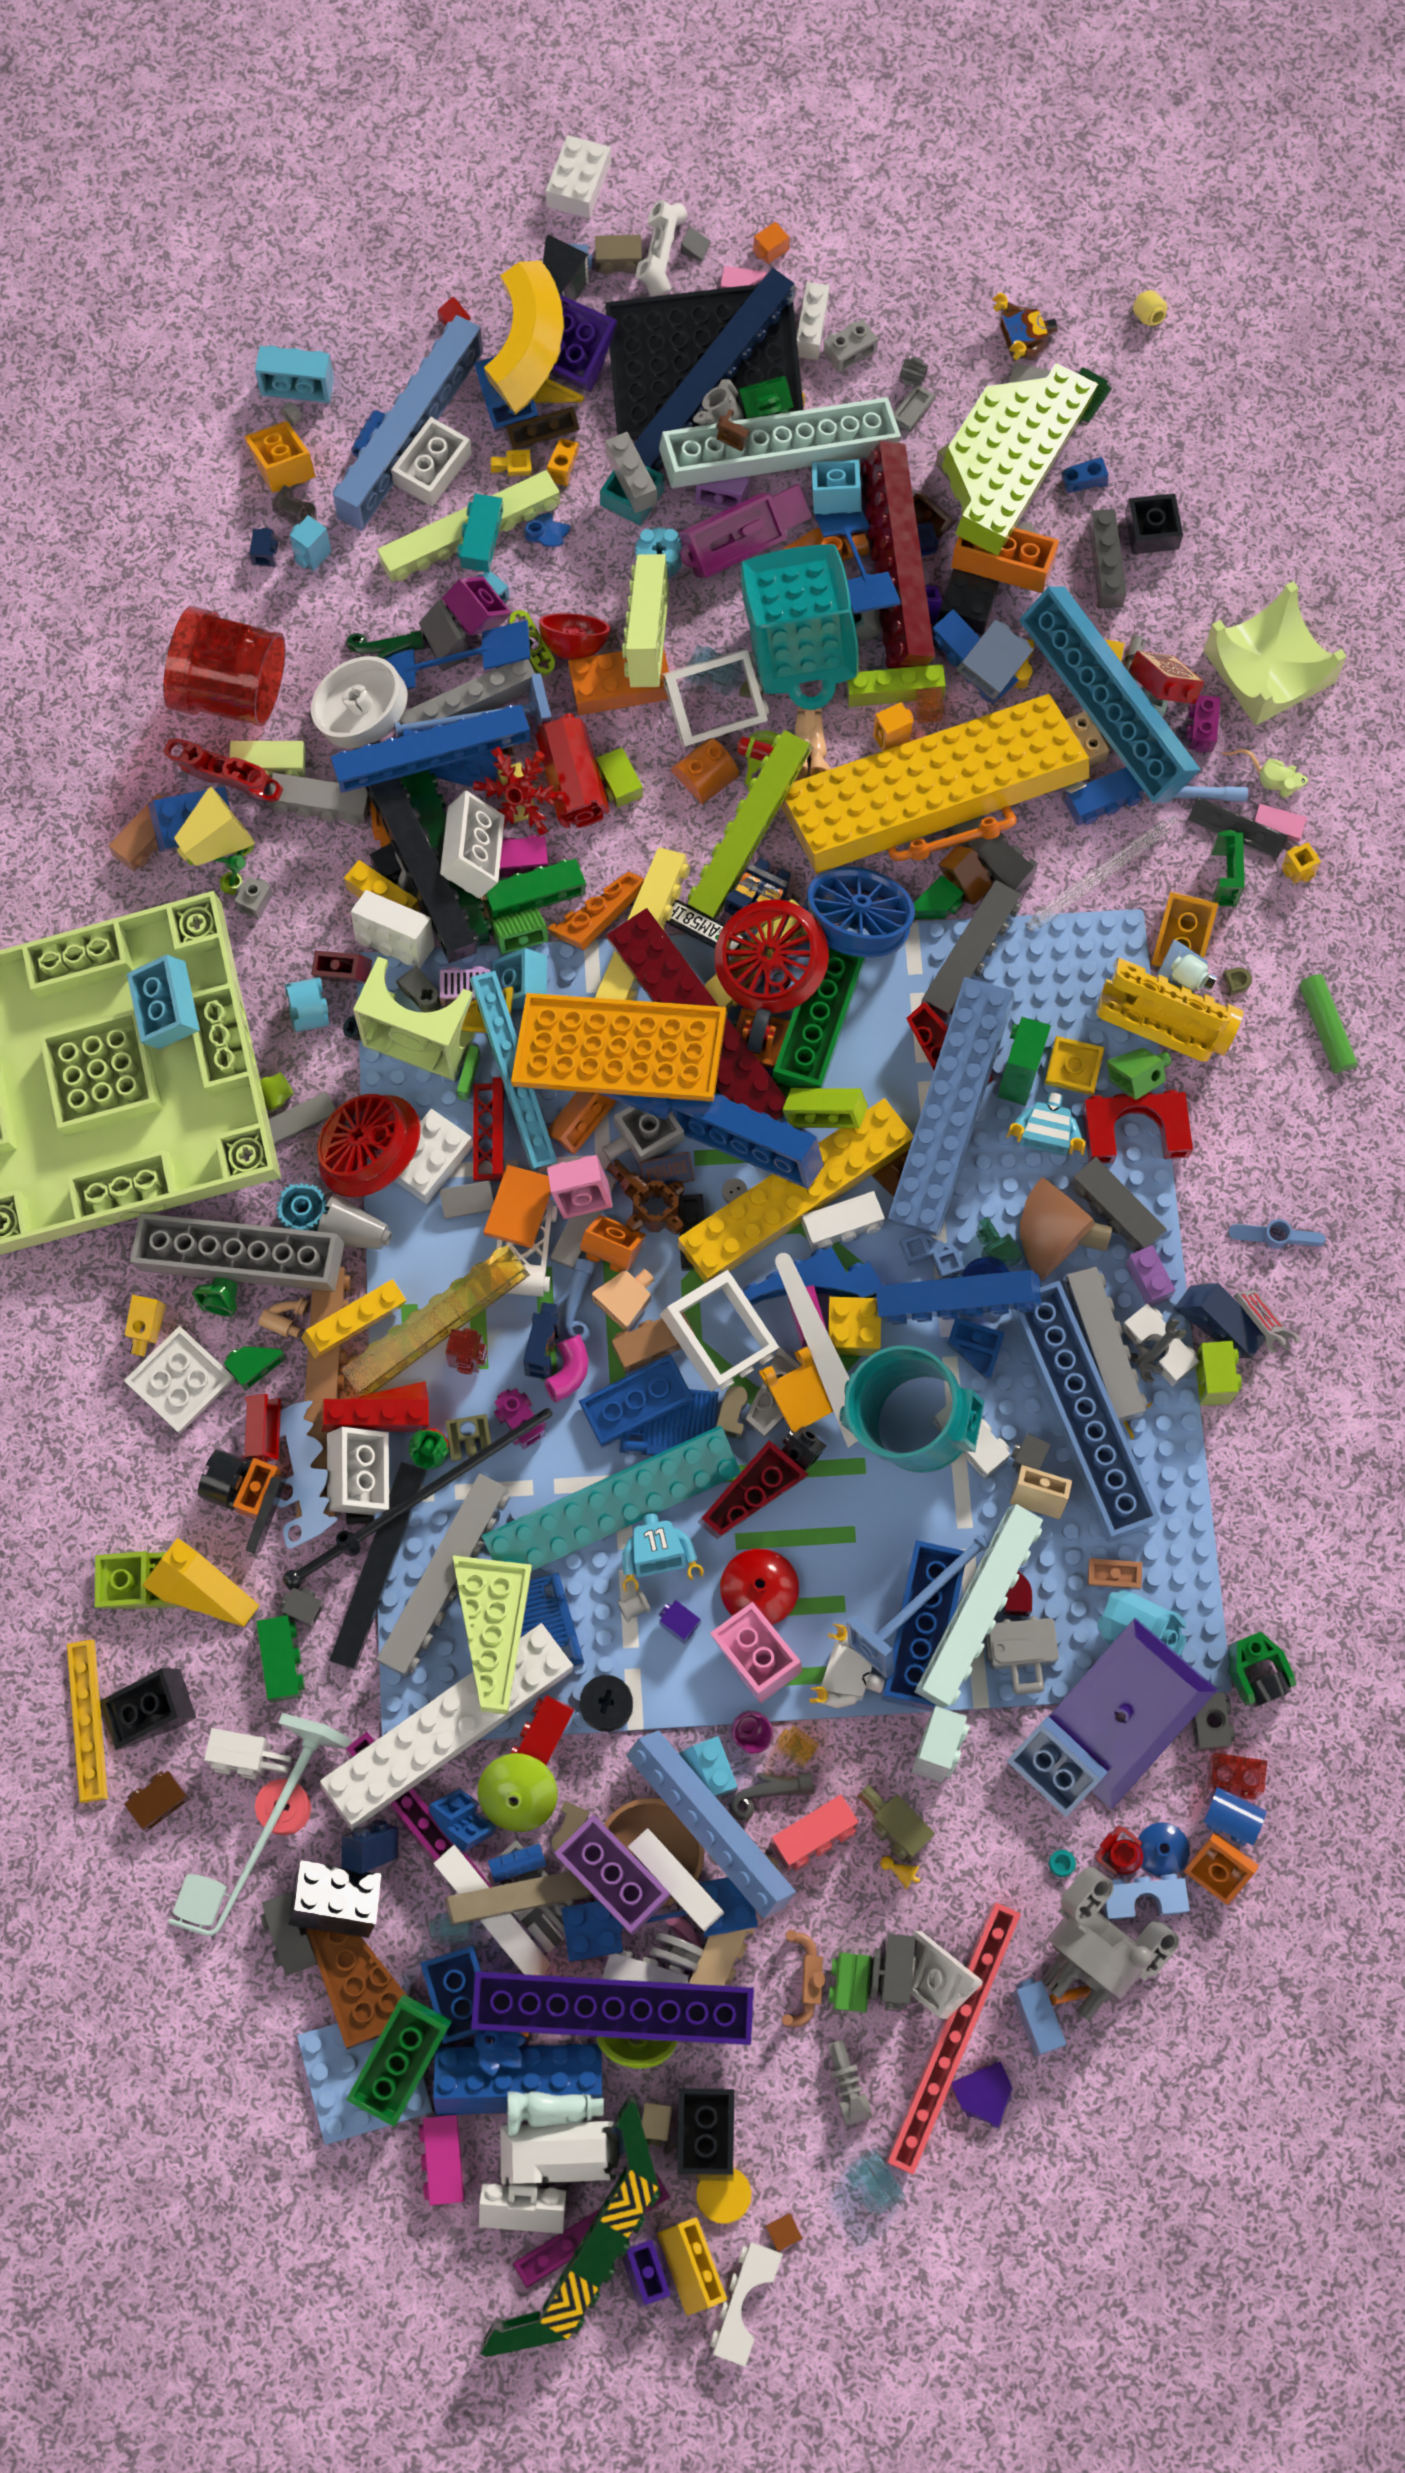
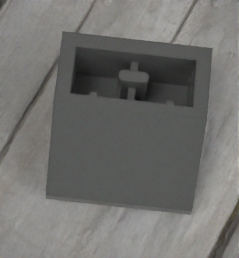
(443, 634)

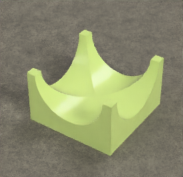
(1272, 658)
(418, 1038)

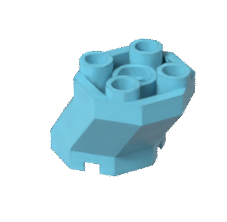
(1125, 1606)

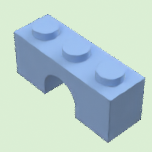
(1168, 1894)

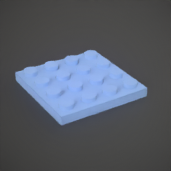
(331, 2076)

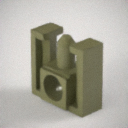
(455, 1436)

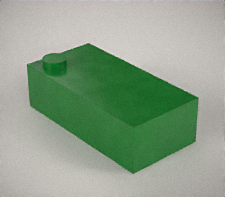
(1023, 1060)
(398, 2060)

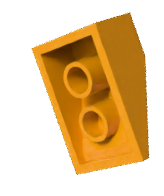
(280, 456)
(1186, 921)

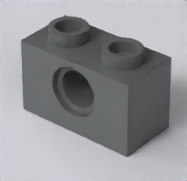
(1211, 1738)

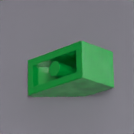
(939, 901)
(252, 1364)

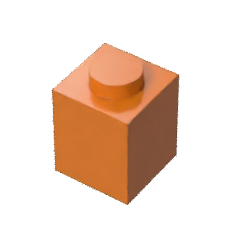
(771, 243)

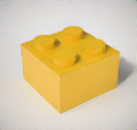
(854, 1325)

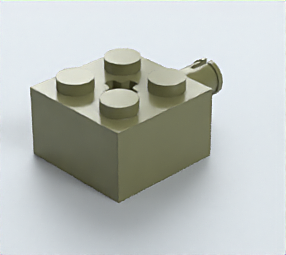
(897, 1824)

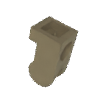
(733, 1403)
(573, 1821)

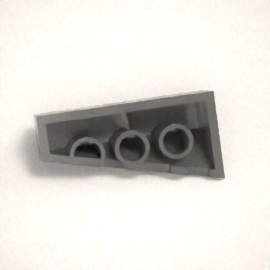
(998, 857)

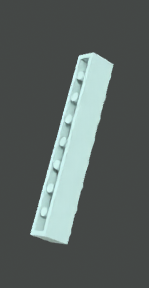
(979, 1606)

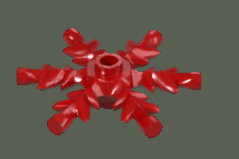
(520, 790)

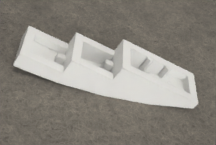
(676, 1879)

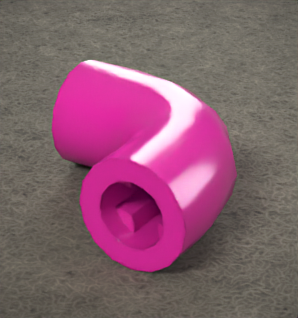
(573, 1369)

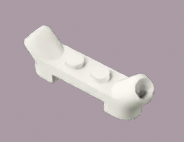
(652, 269)

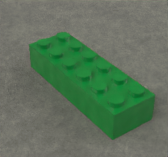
(818, 1025)

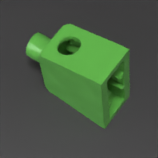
(1138, 1071)

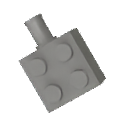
(643, 1135)

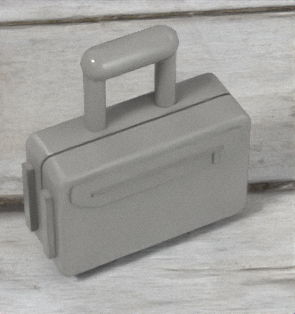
(1023, 1645)

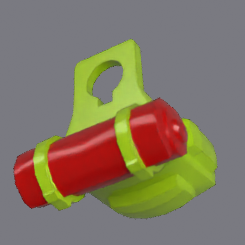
(755, 750)

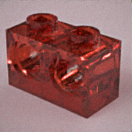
(1237, 1767)

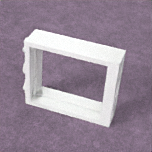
(677, 707)
(694, 1350)

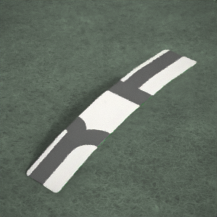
(535, 1922)

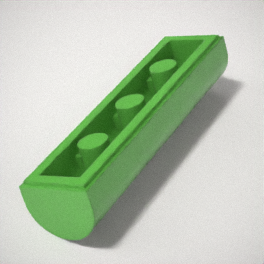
(1328, 1023)

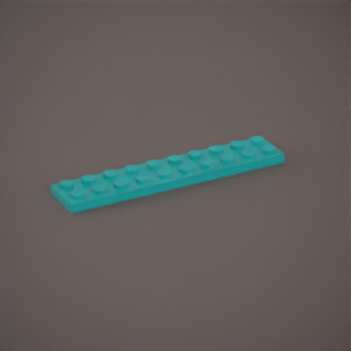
(615, 1502)

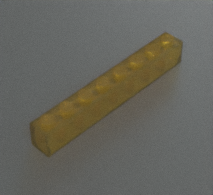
(434, 1322)

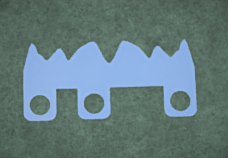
(306, 1481)

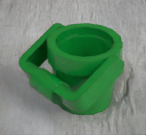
(219, 1297)

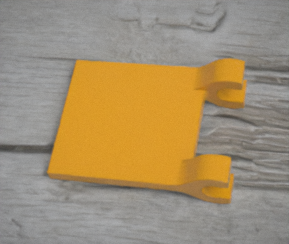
(799, 1392)

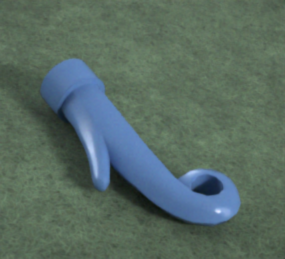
(573, 1295)

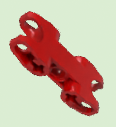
(224, 770)

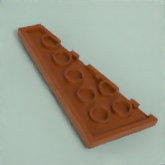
(357, 1985)

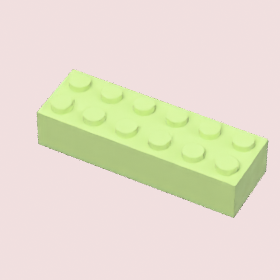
(646, 621)

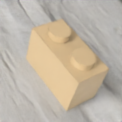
(1040, 1492)

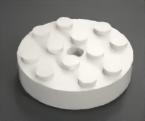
(359, 702)

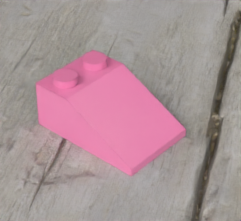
(757, 1652)

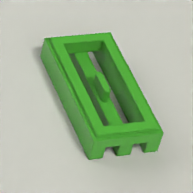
(468, 1073)

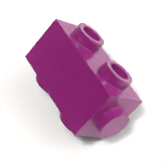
(1204, 723)
(514, 1410)

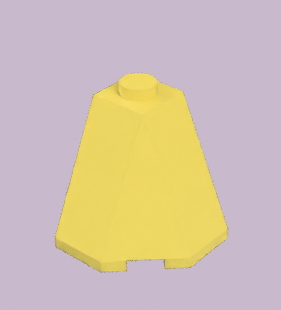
(211, 831)

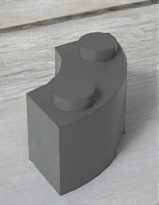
(291, 1942)

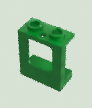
(1229, 889)

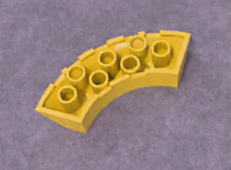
(533, 337)

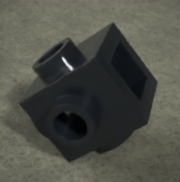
(803, 1447)

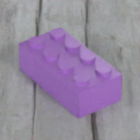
(613, 1874)

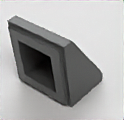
(694, 244)

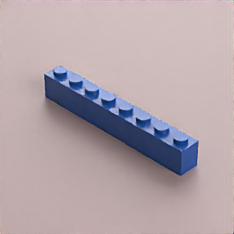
(430, 748)

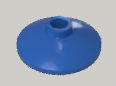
(1153, 1859)

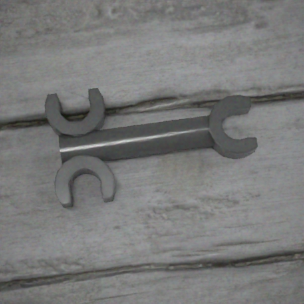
(1147, 1357)

